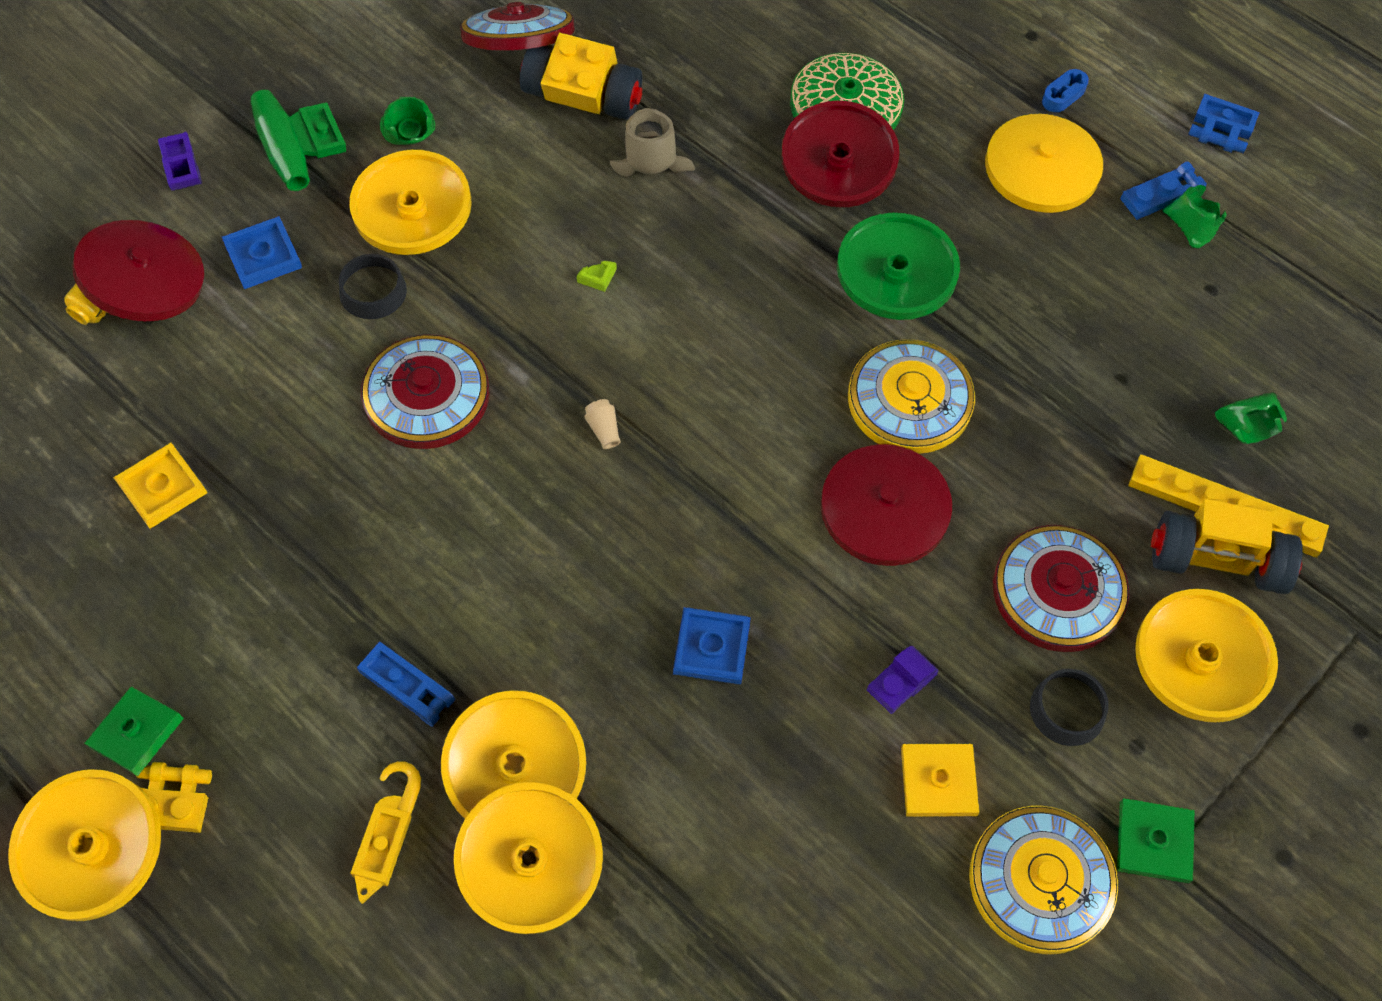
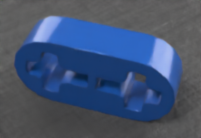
(1061, 87)

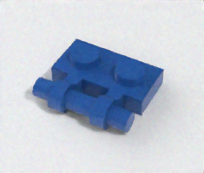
(1226, 117)

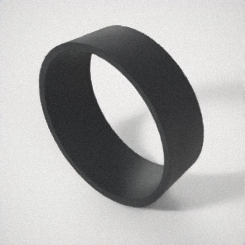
(375, 309)
(1053, 731)

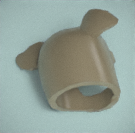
(648, 150)

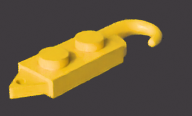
(385, 833)

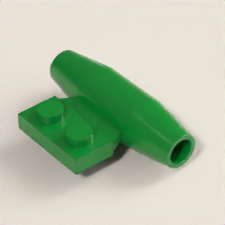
(289, 139)

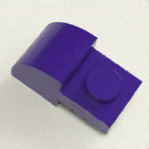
(179, 161)
(902, 679)

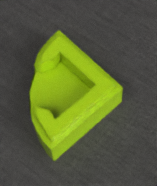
(598, 275)

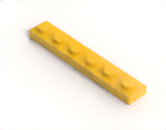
(1191, 490)

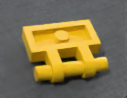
(177, 809)

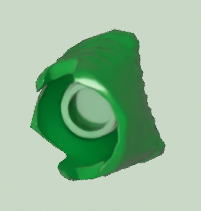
(407, 121)
(1196, 216)
(1253, 418)

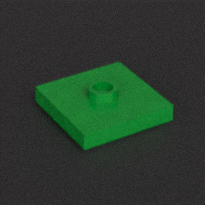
(134, 731)
(1156, 840)

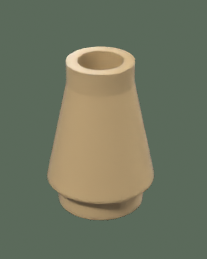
(603, 422)

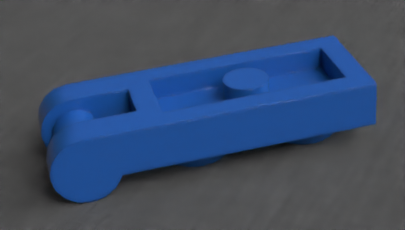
(1160, 191)
(405, 683)

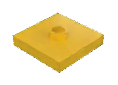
(160, 485)
(939, 780)

